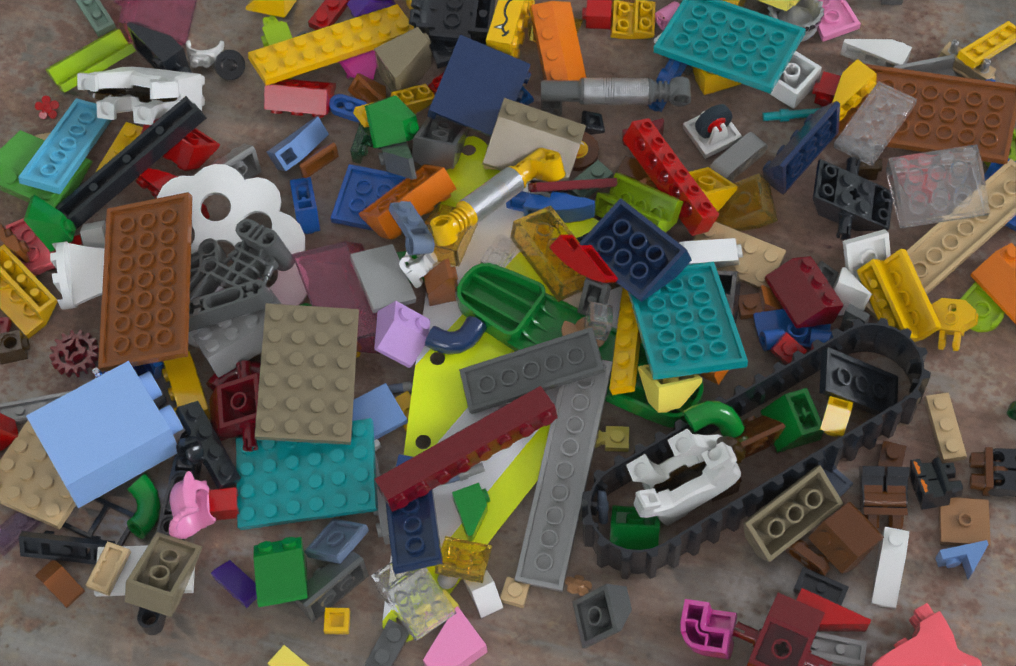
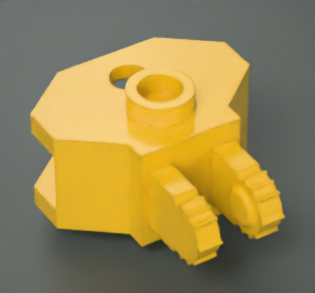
(954, 322)

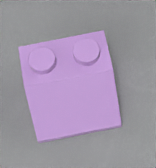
(401, 333)

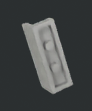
(939, 65)

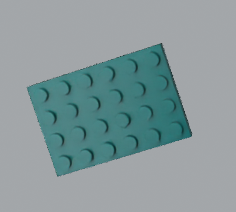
(730, 42)
(689, 326)
(306, 480)

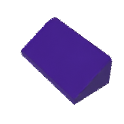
(236, 583)

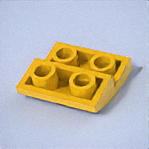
(633, 19)

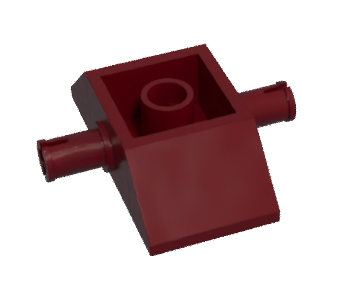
(235, 407)
(789, 623)

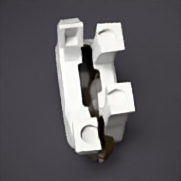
(140, 90)
(695, 474)

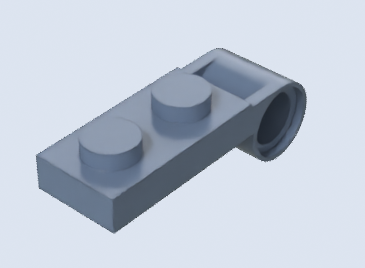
(418, 237)

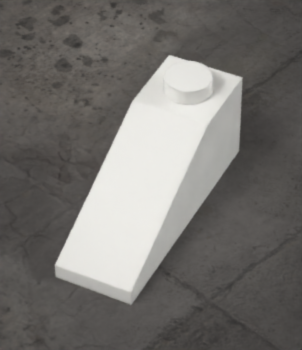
(877, 51)
(889, 567)

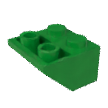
(799, 417)

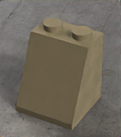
(404, 59)

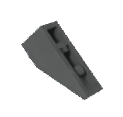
(398, 160)

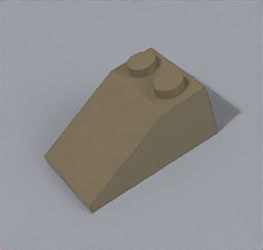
(162, 574)

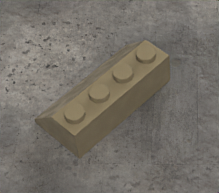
(791, 514)

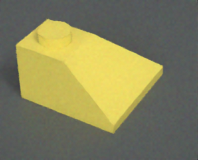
(668, 392)

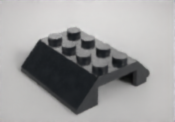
(452, 18)

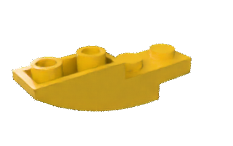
(415, 98)

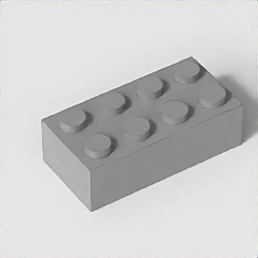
(232, 340)

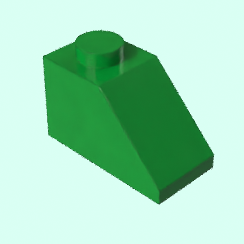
(471, 508)

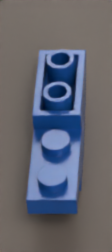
(567, 206)

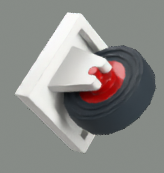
(712, 130)

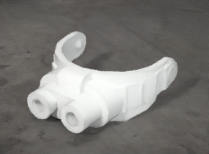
(203, 57)

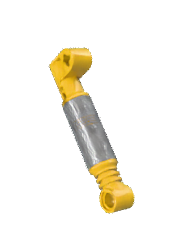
(494, 193)

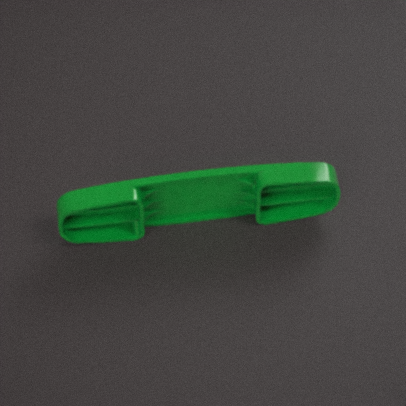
(524, 315)

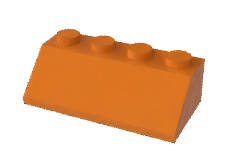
(557, 41)
(426, 191)
(998, 279)

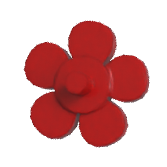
(47, 107)

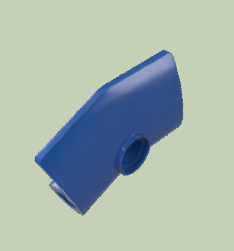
(774, 323)

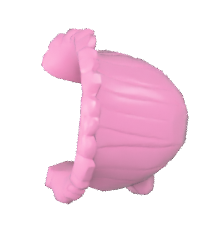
(189, 507)

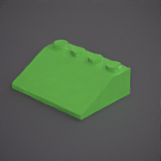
(16, 156)

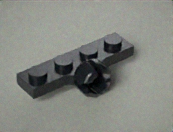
(204, 446)

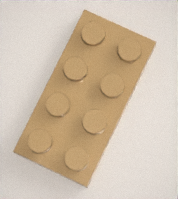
(758, 256)

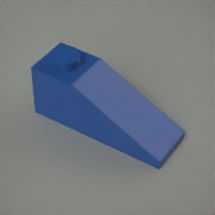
(305, 205)

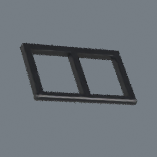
(107, 505)

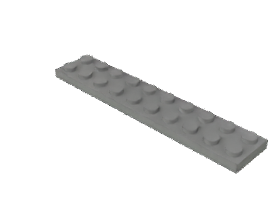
(562, 482)

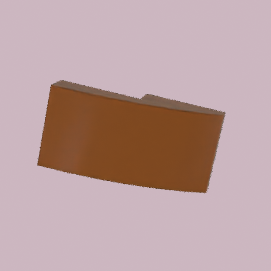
(17, 247)

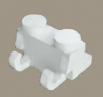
(417, 267)

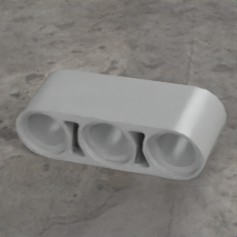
(739, 156)

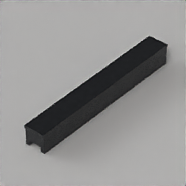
(131, 162)

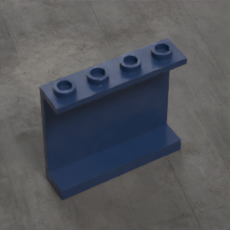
(477, 84)

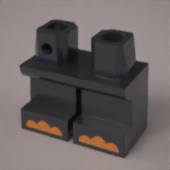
(932, 483)

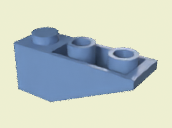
(298, 145)

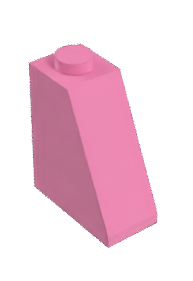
(456, 644)

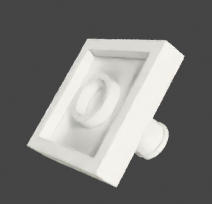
(865, 248)

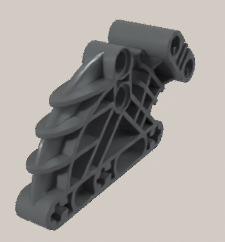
(244, 290)

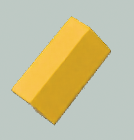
(23, 295)
(899, 295)

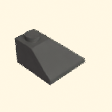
(601, 613)

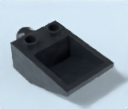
(158, 49)

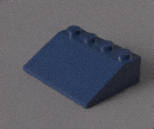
(803, 148)
(637, 250)

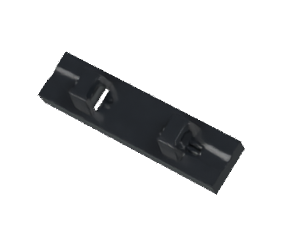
(60, 547)

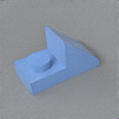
(967, 554)

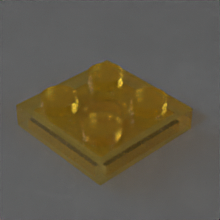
(464, 559)

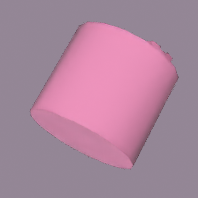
(665, 14)

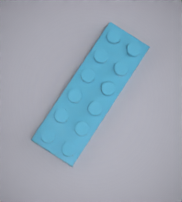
(65, 148)

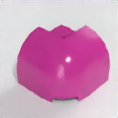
(707, 629)

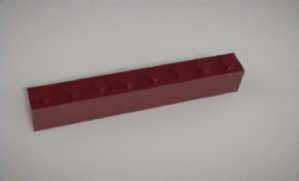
(466, 448)

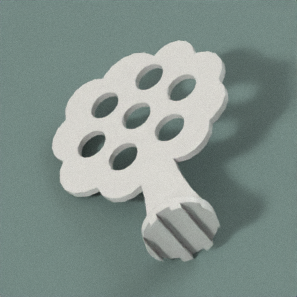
(81, 267)

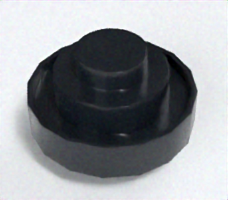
(229, 64)

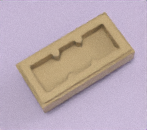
(108, 568)

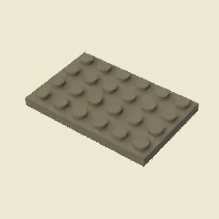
(307, 374)

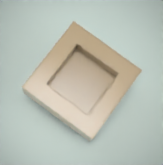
(514, 592)

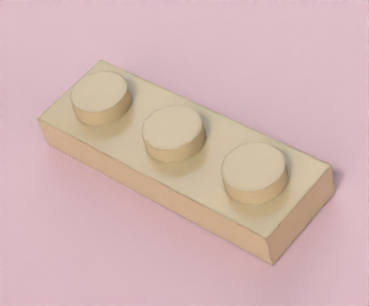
(945, 427)

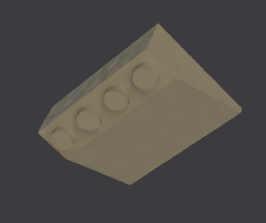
(525, 129)

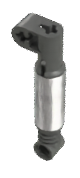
(618, 91)

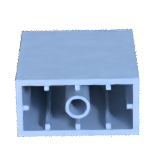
(106, 432)

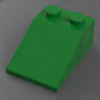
(280, 571)

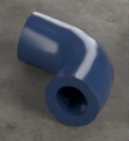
(456, 341)

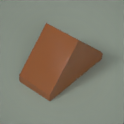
(60, 583)

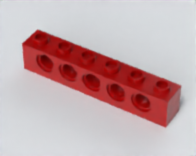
(670, 175)

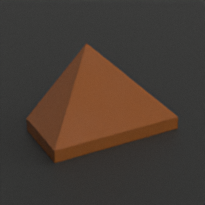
(367, 89)
(318, 159)

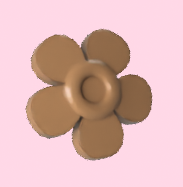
(578, 585)

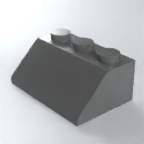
(332, 584)

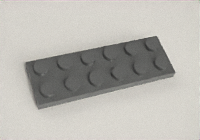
(543, 365)

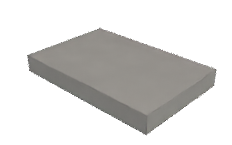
(382, 277)

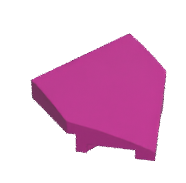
(363, 64)

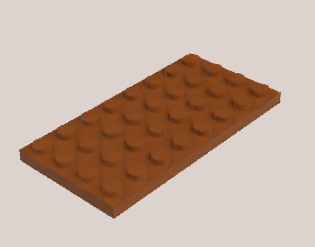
(950, 113)
(146, 282)

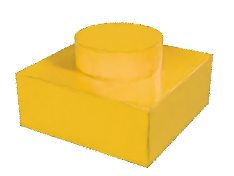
(337, 621)

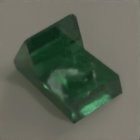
(361, 144)

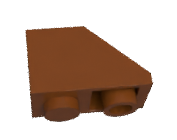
(441, 283)

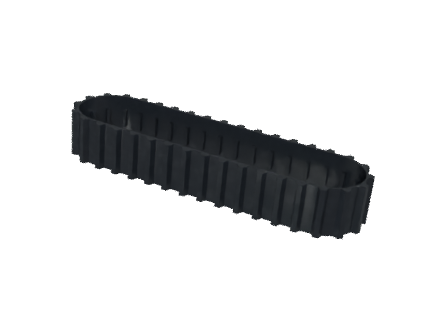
(861, 337)

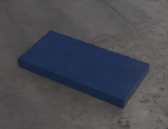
(414, 535)

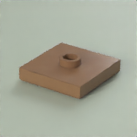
(964, 522)

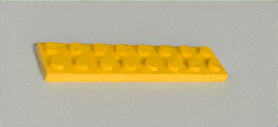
(328, 44)

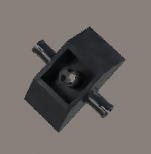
(851, 199)

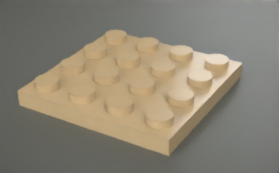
(32, 482)

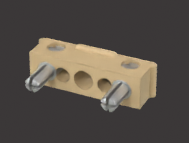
(981, 72)

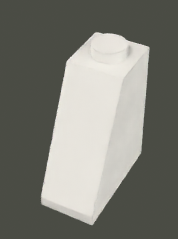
(720, 251)

